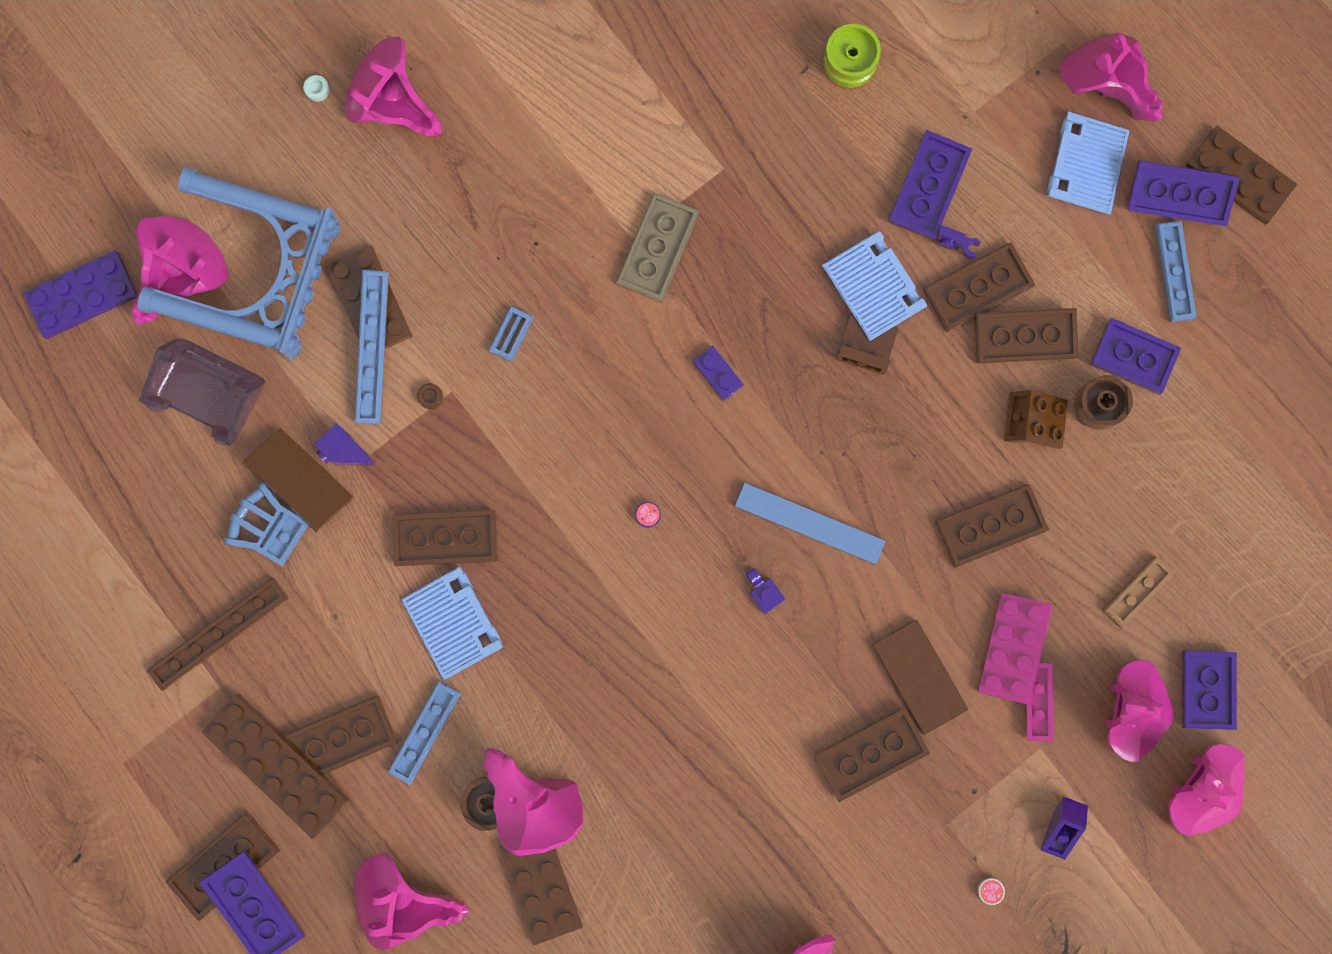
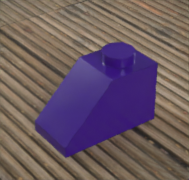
(341, 449)
(1065, 828)

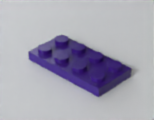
(930, 185)
(1182, 193)
(80, 294)
(252, 907)

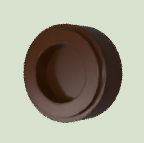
(430, 396)

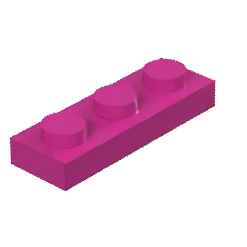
(1041, 710)

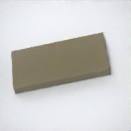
(657, 247)

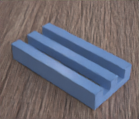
(502, 353)

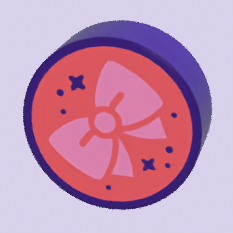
(648, 514)

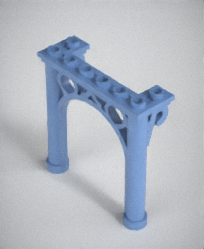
(231, 322)

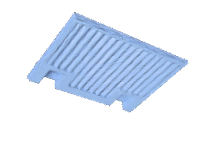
(1088, 163)
(874, 286)
(451, 623)

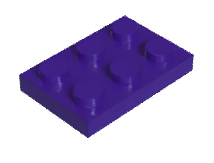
(1135, 356)
(1209, 690)

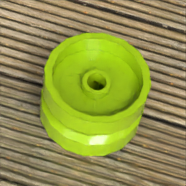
(851, 55)

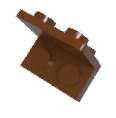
(866, 354)
(1036, 419)

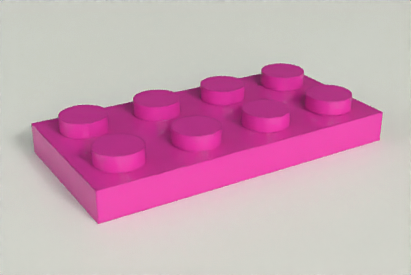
(1015, 648)

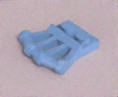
(281, 533)

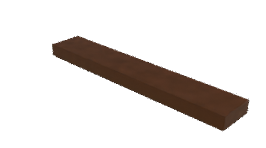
(217, 634)

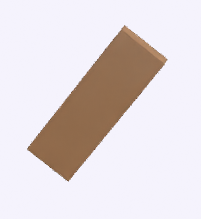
(1138, 591)

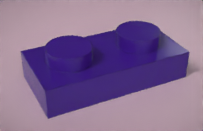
(718, 373)

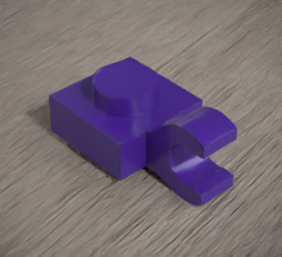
(954, 239)
(765, 593)

